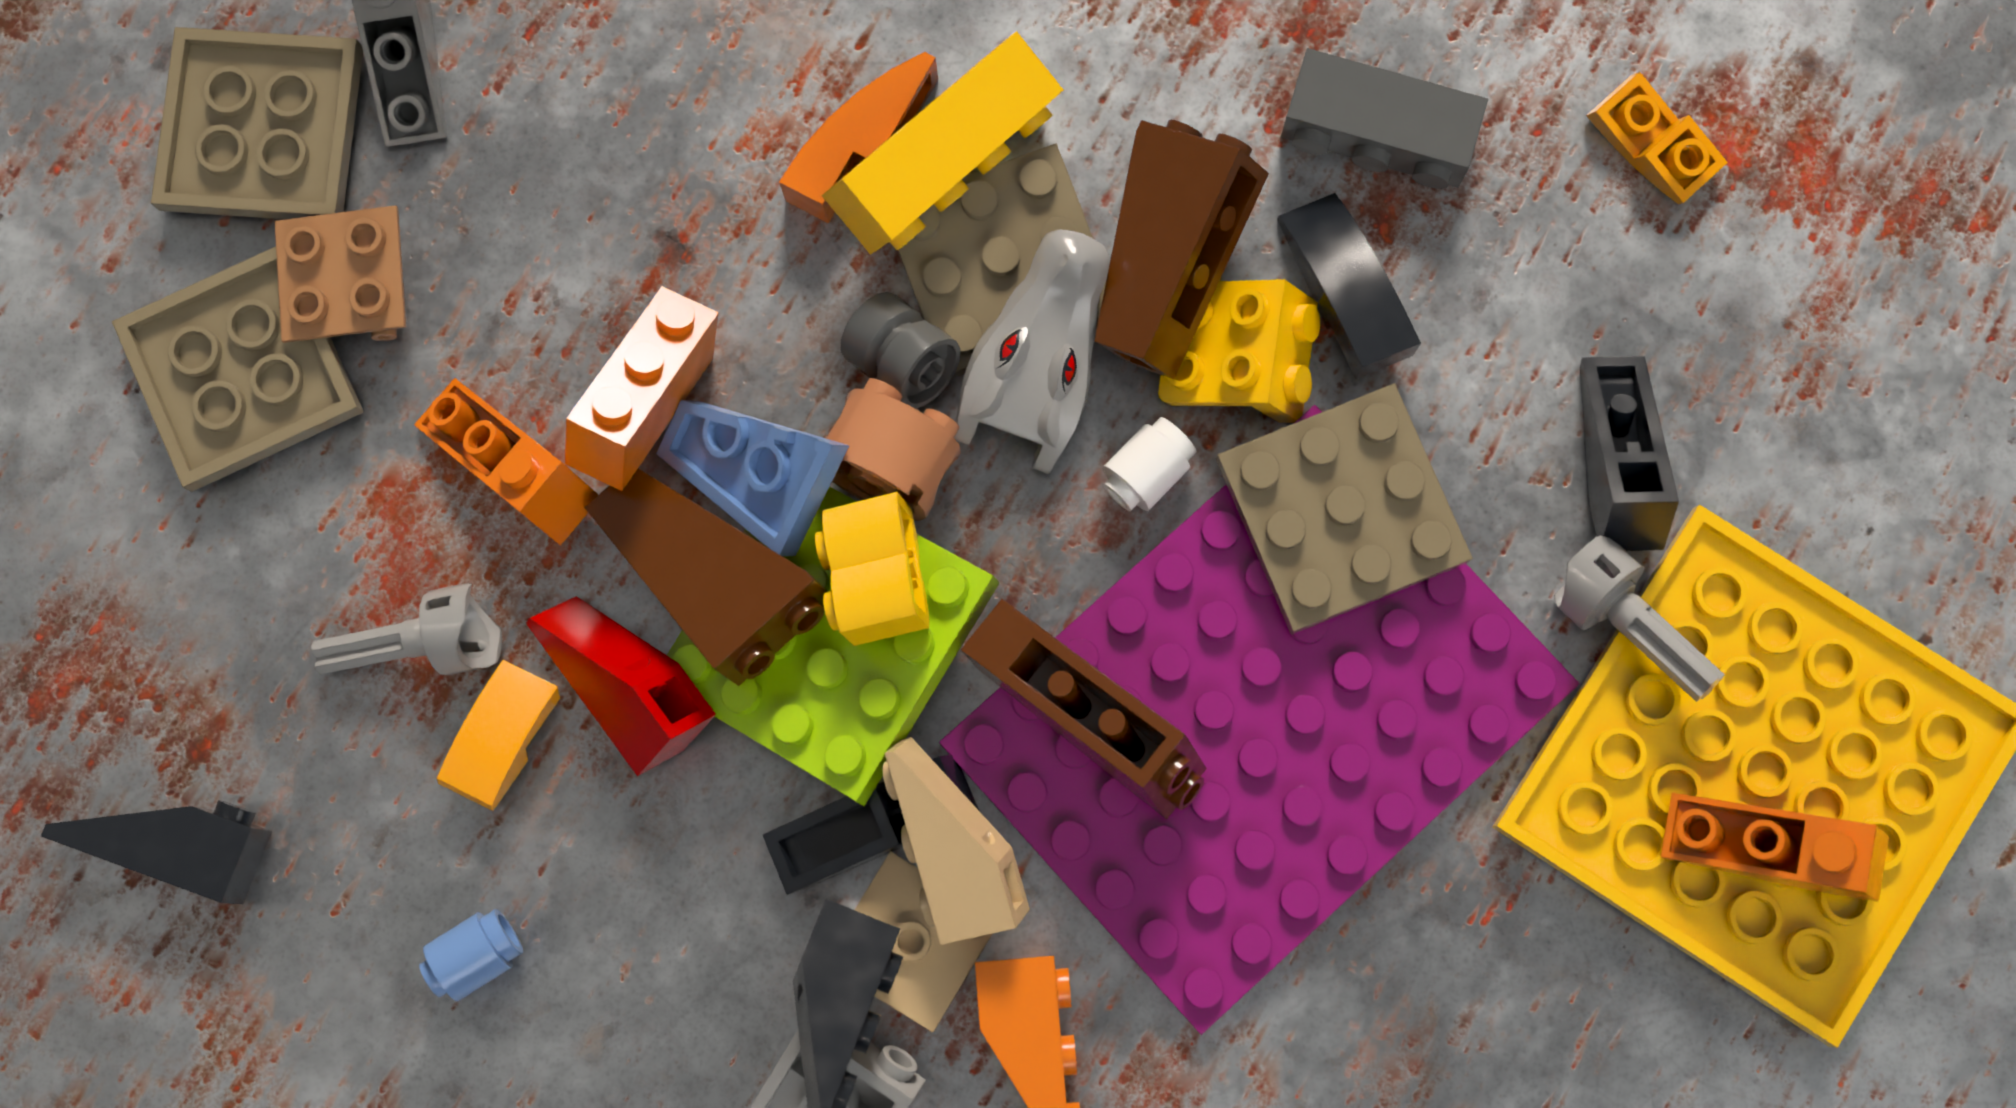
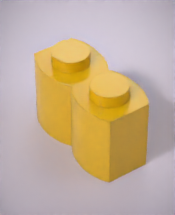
(873, 569)

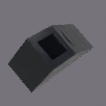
(833, 992)

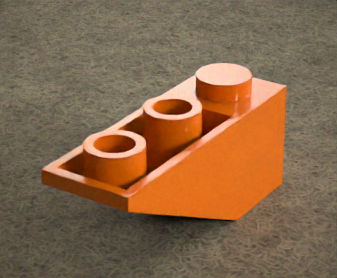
(507, 460)
(1777, 845)
(1022, 1025)

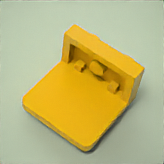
(1250, 351)

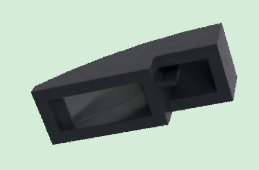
(1349, 285)
(844, 834)

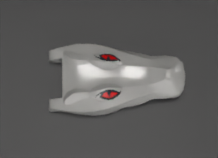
(1036, 357)

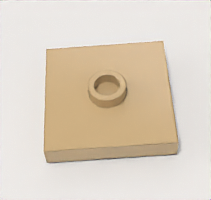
(929, 971)

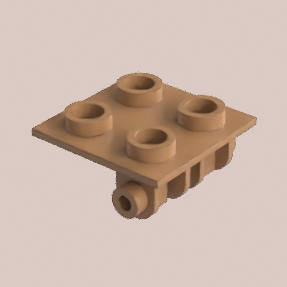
(340, 275)

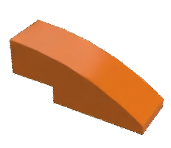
(856, 132)

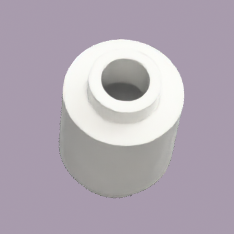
(1148, 465)

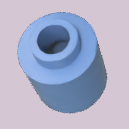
(470, 955)

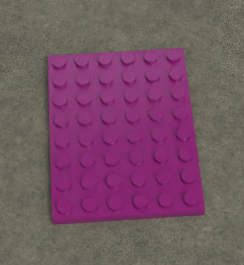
(1312, 745)

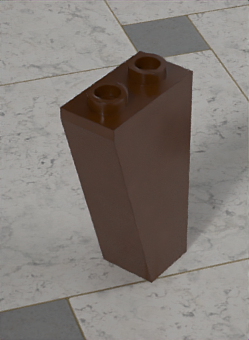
(1173, 240)
(714, 580)
(1088, 709)

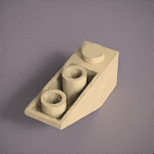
(961, 858)

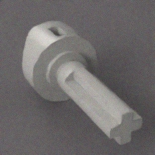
(1606, 592)
(446, 632)

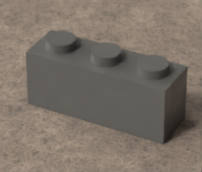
(1383, 119)

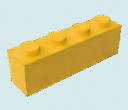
(943, 144)

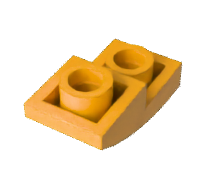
(1654, 141)
(495, 735)

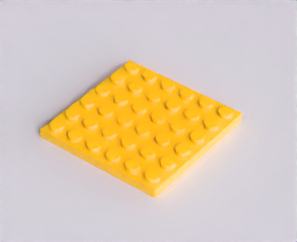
(1812, 718)

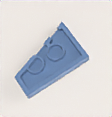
(753, 469)

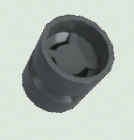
(900, 348)

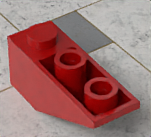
(625, 683)

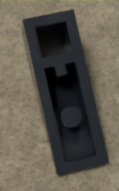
(1626, 454)
(182, 846)

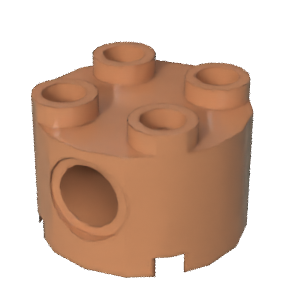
(893, 447)

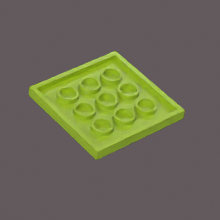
(840, 703)

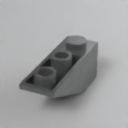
(402, 68)

